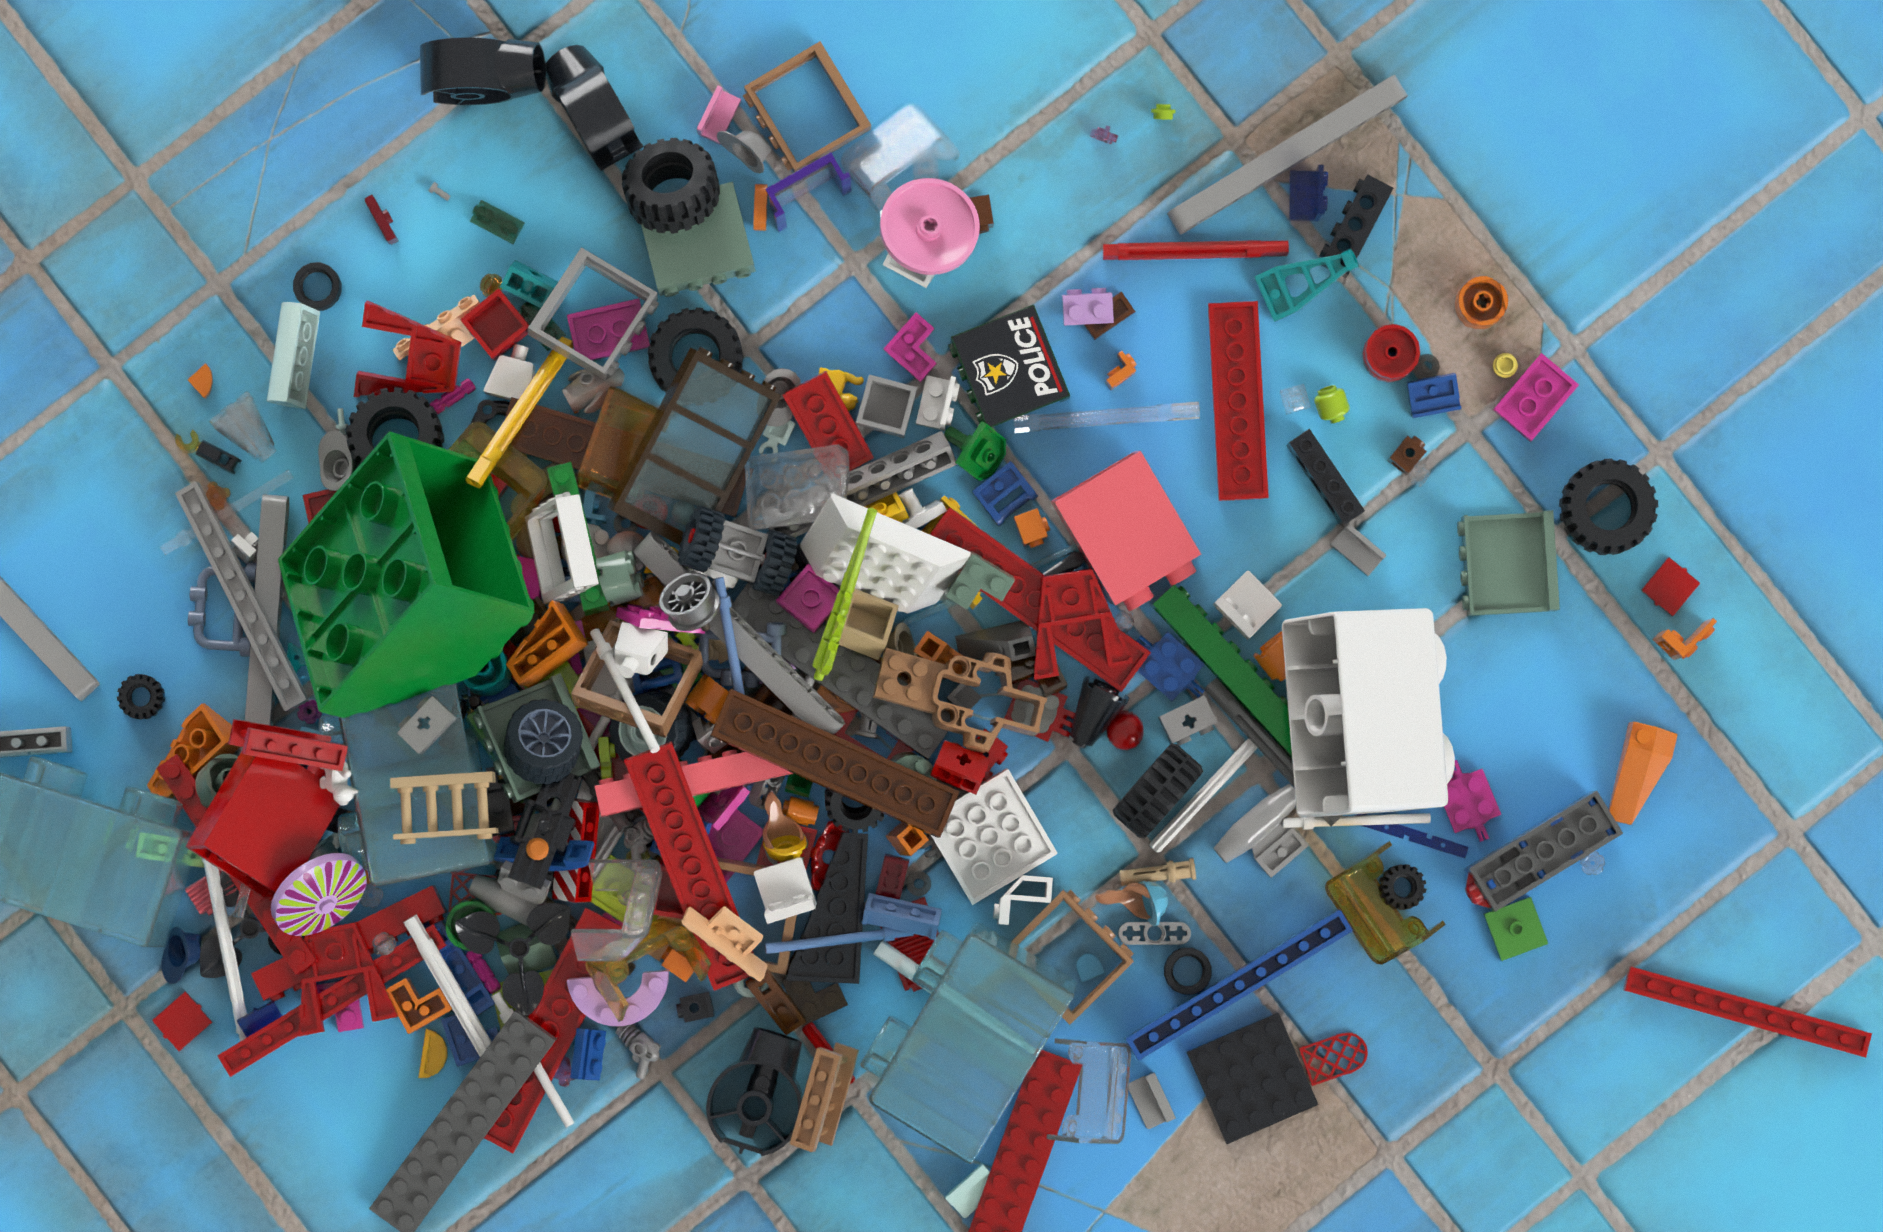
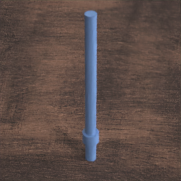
(729, 635)
(885, 934)

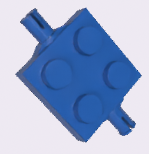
(1171, 667)

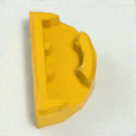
(433, 1054)

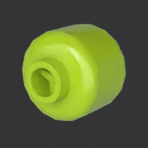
(1332, 404)

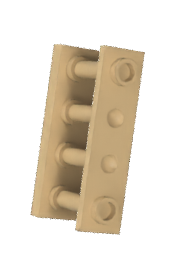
(430, 785)

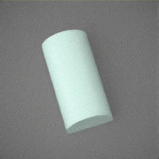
(293, 355)

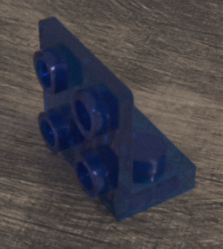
(1306, 194)

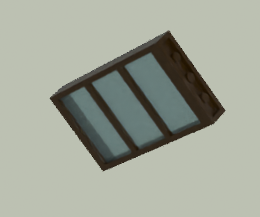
(694, 445)

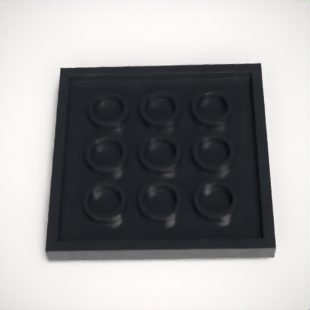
(1252, 1078)

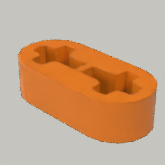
(760, 207)

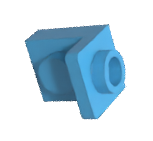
(592, 504)

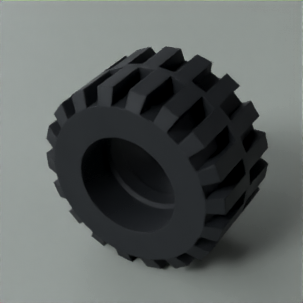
(850, 817)

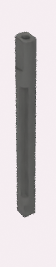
(1256, 733)

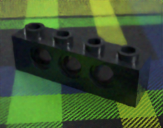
(1378, 194)
(1325, 477)

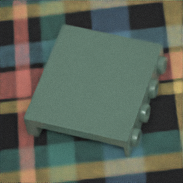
(703, 254)
(1509, 563)
(494, 721)

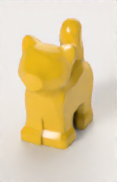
(840, 379)

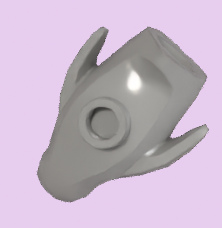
(589, 390)

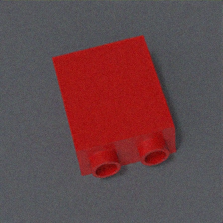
(264, 821)

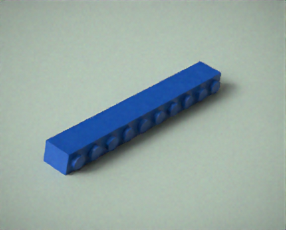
(1238, 984)

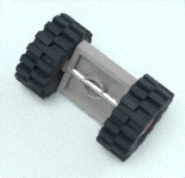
(737, 551)

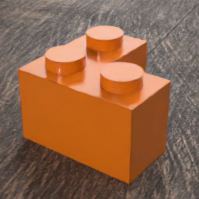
(414, 1010)

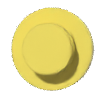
(1505, 365)

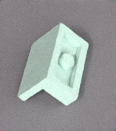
(968, 1192)

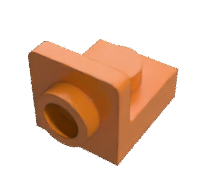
(1119, 375)

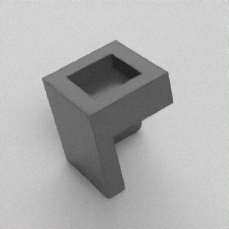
(964, 696)

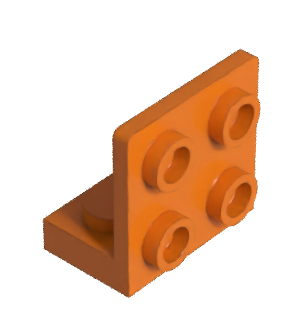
(1672, 641)

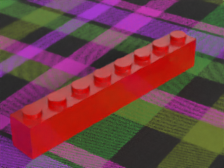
(427, 904)

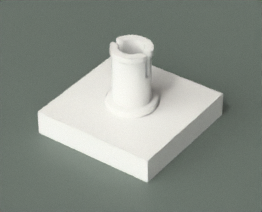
(917, 514)

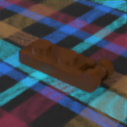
(777, 1003)

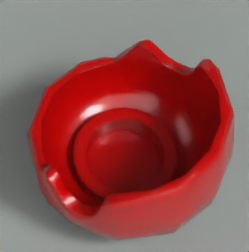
(1125, 731)

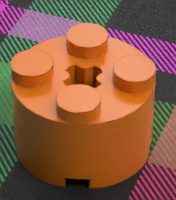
(1489, 291)
(1272, 658)
(707, 698)

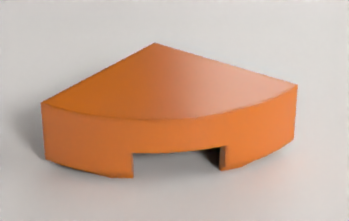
(202, 380)

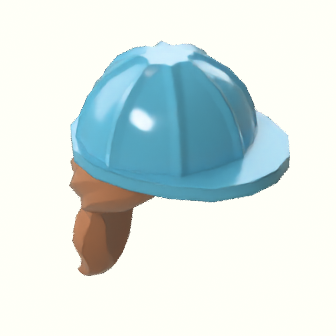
(1142, 899)

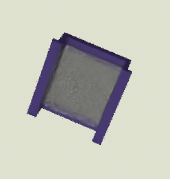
(803, 182)

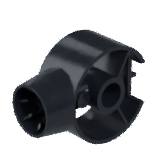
(481, 70)
(591, 105)
(770, 1054)

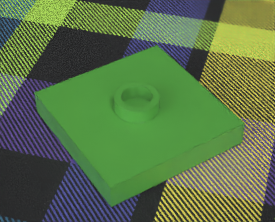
(1515, 929)

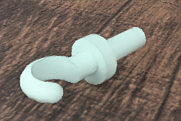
(342, 425)

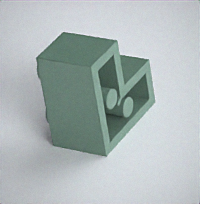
(976, 575)

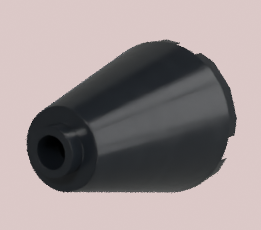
(1095, 711)

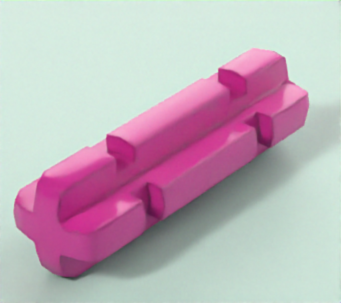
(451, 398)
(483, 971)

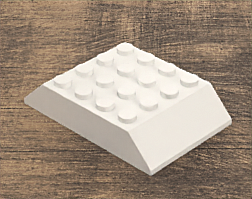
(898, 560)

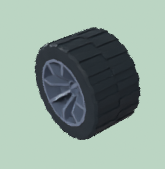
(543, 741)

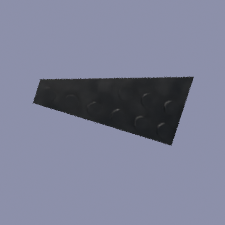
(836, 913)

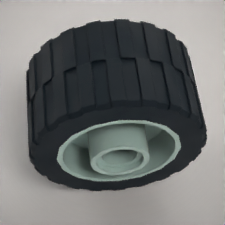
(629, 740)

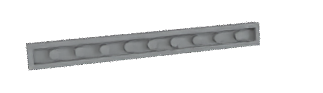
(242, 596)

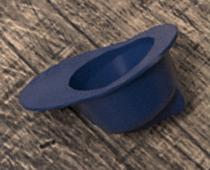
(180, 952)

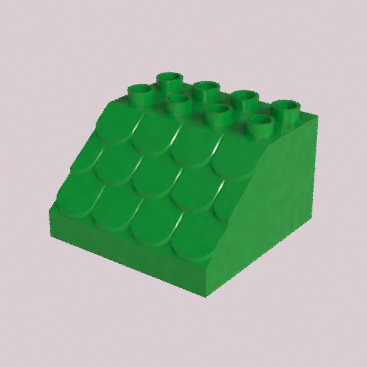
(403, 579)

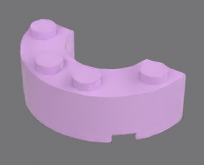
(641, 1003)

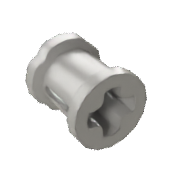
(867, 728)

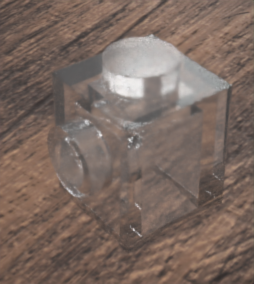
(926, 166)

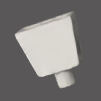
(510, 375)
(639, 649)

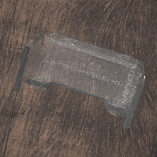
(638, 889)
(1101, 1092)

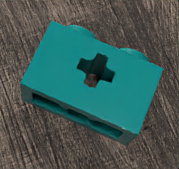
(528, 283)

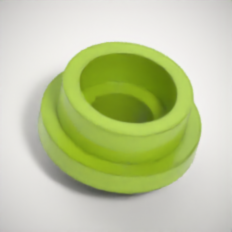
(1163, 112)

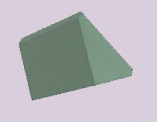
(539, 954)

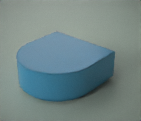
(1089, 967)

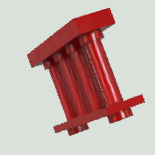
(287, 745)

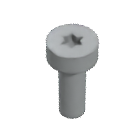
(441, 193)

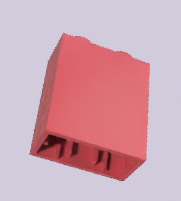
(1127, 531)

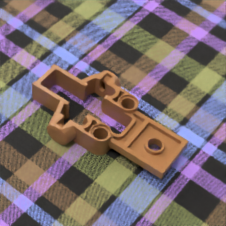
(924, 688)

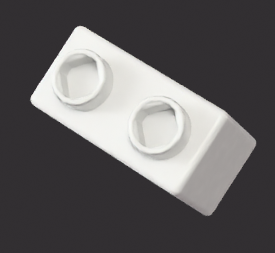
(1366, 712)

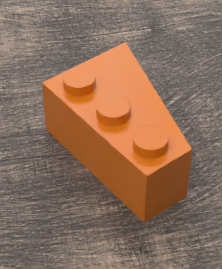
(547, 647)

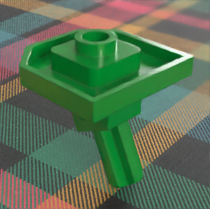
(980, 452)

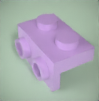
(1088, 307)

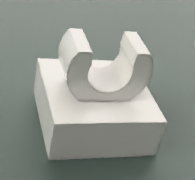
(245, 547)

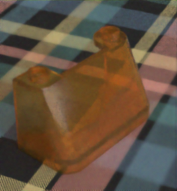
(614, 441)

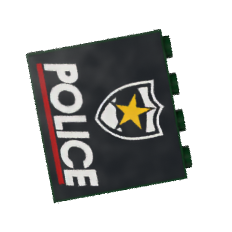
(1009, 367)

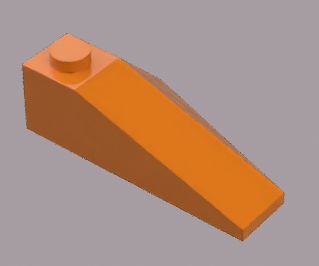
(201, 740)
(1642, 762)

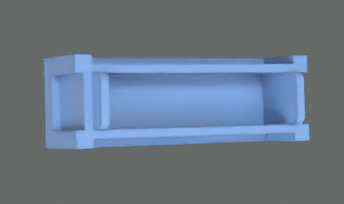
(902, 915)

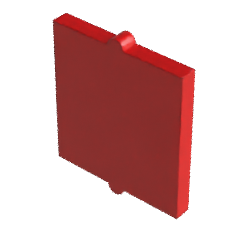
(1670, 586)
(182, 1021)

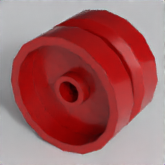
(1397, 339)

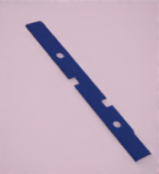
(1420, 838)

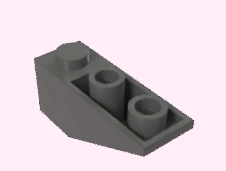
(1008, 639)

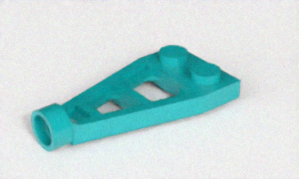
(1277, 294)

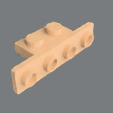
(446, 323)
(730, 937)

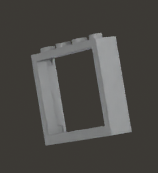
(551, 305)

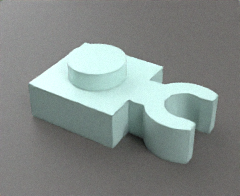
(777, 436)

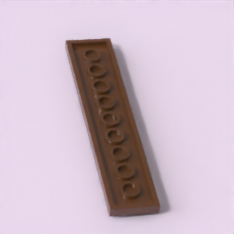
(566, 438)
(834, 763)

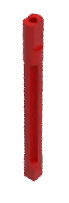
(1195, 250)

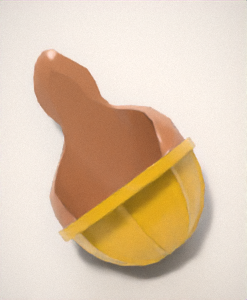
(781, 834)

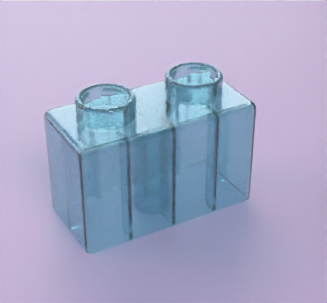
(379, 754)
(90, 859)
(969, 1040)

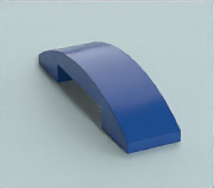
(575, 857)
(465, 975)

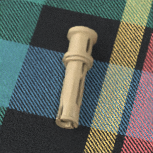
(1171, 871)

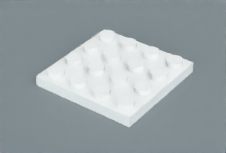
(993, 837)

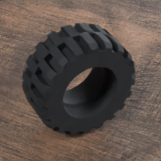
(664, 162)
(686, 323)
(387, 407)
(1640, 497)
(1157, 790)

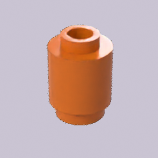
(800, 810)

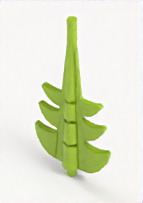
(832, 634)

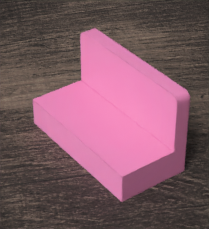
(718, 114)

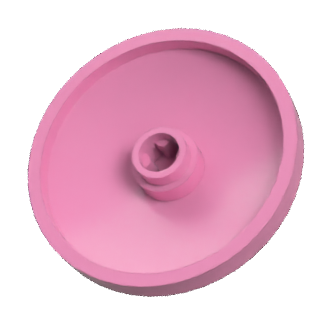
(929, 226)

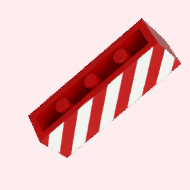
(577, 884)

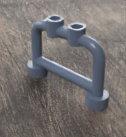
(198, 617)
(772, 636)

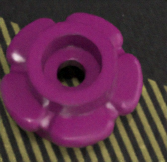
(309, 718)

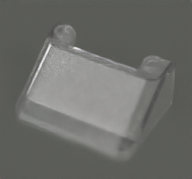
(892, 149)

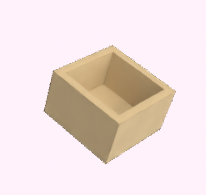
(868, 624)

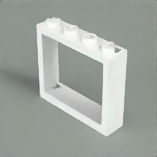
(576, 546)

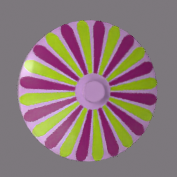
(318, 894)

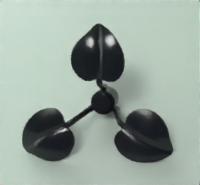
(550, 925)
(210, 956)

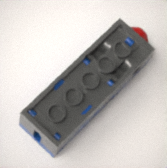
(1541, 852)

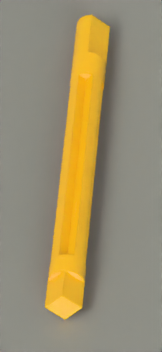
(517, 416)

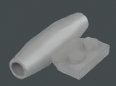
(1263, 832)
(508, 895)

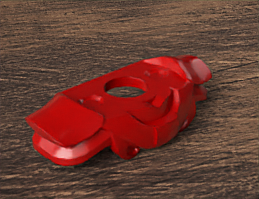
(826, 841)

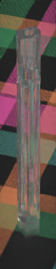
(1158, 413)

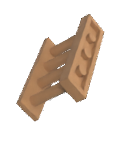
(824, 1097)

